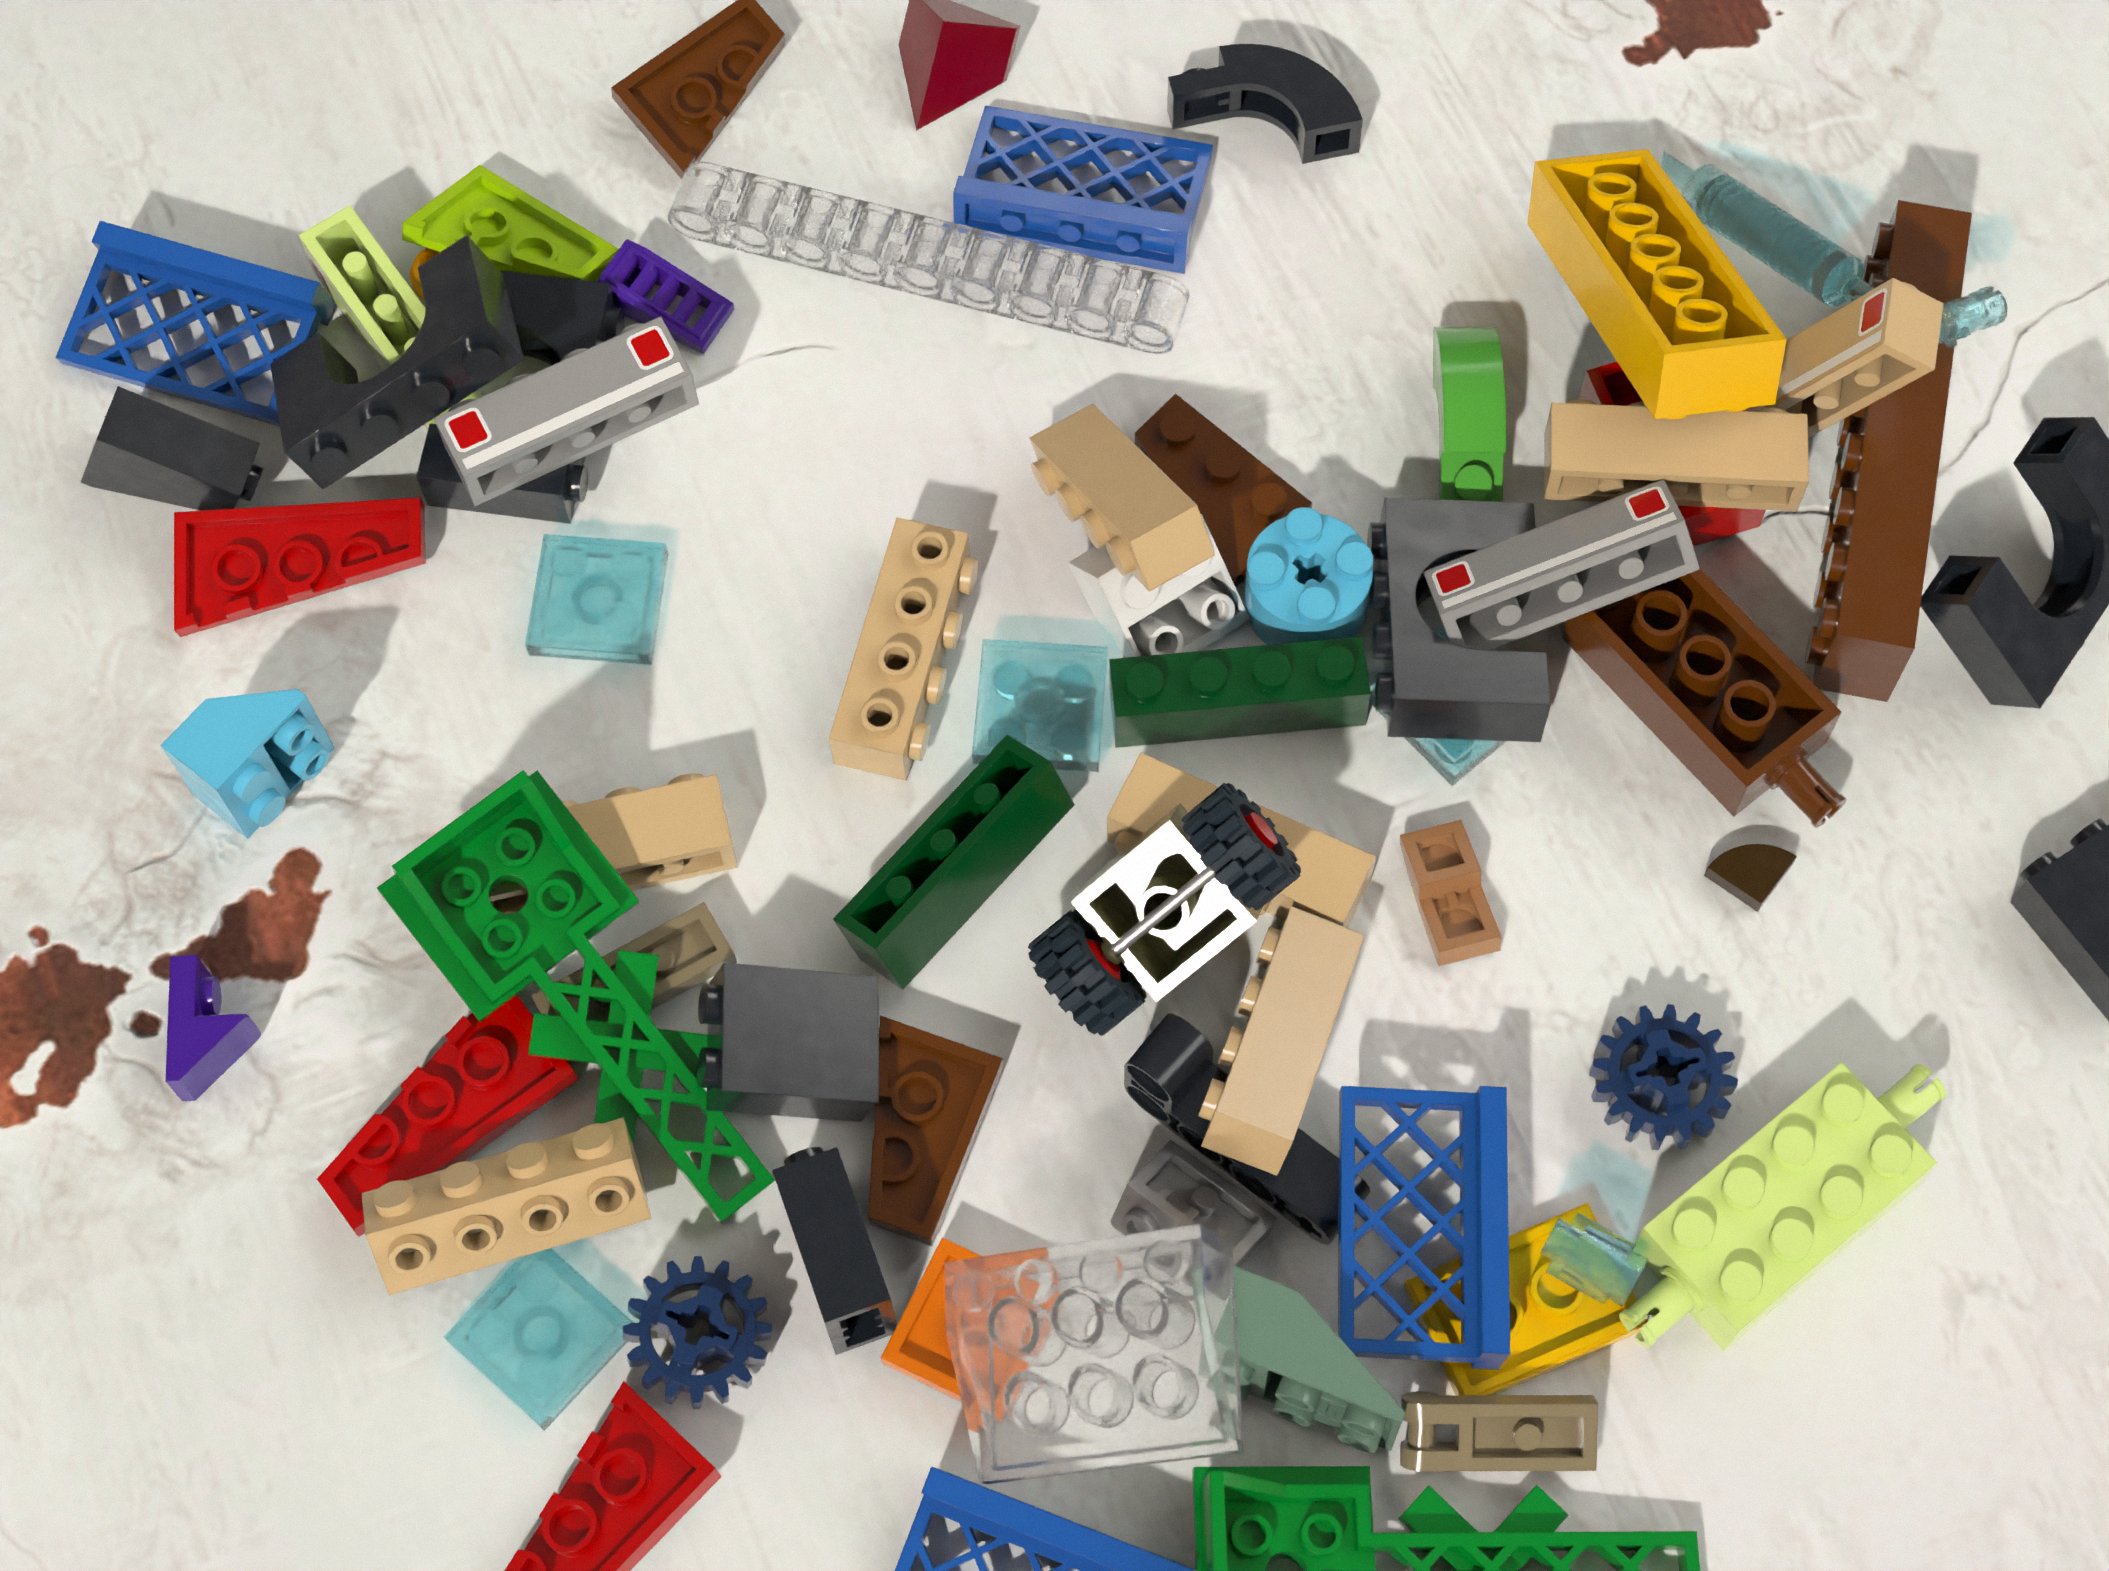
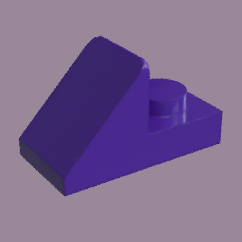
(198, 1038)

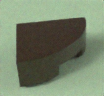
(1751, 872)

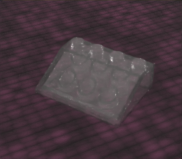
(1097, 1353)

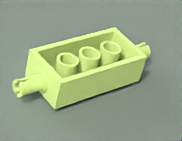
(1783, 1206)

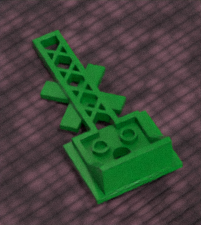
(573, 895)
(1326, 1524)

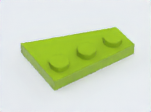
(509, 229)

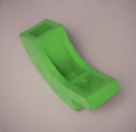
(1470, 412)

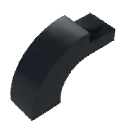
(1272, 87)

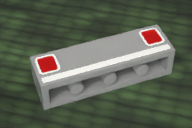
(567, 410)
(1563, 569)

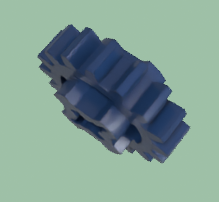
(1661, 1048)
(669, 1322)

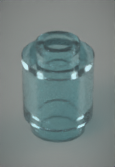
(1593, 1259)

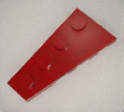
(274, 556)
(449, 1108)
(622, 1495)

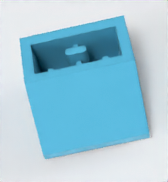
(249, 754)

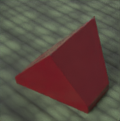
(952, 55)

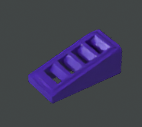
(636, 271)

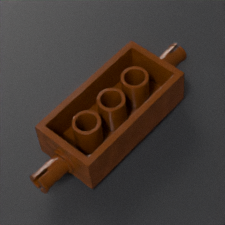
(1713, 692)

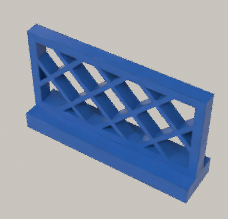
(1075, 220)
(197, 273)
(1483, 1224)
(1020, 1525)

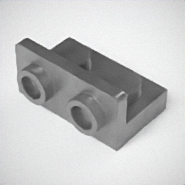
(1183, 1191)

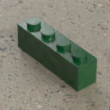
(1239, 692)
(954, 861)

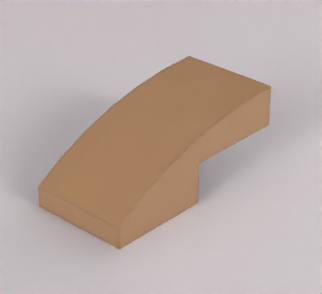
(1450, 893)

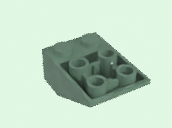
(1306, 1367)

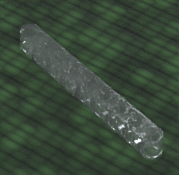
(929, 257)

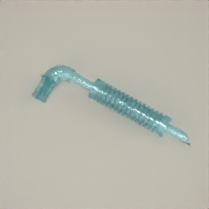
(1804, 253)

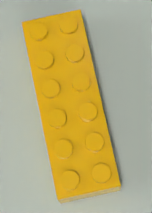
(1655, 284)

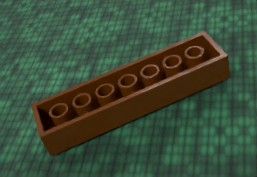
(1887, 480)

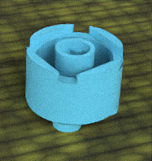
(1307, 579)

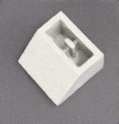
(1167, 620)

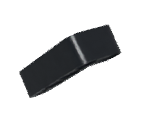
(1170, 1083)

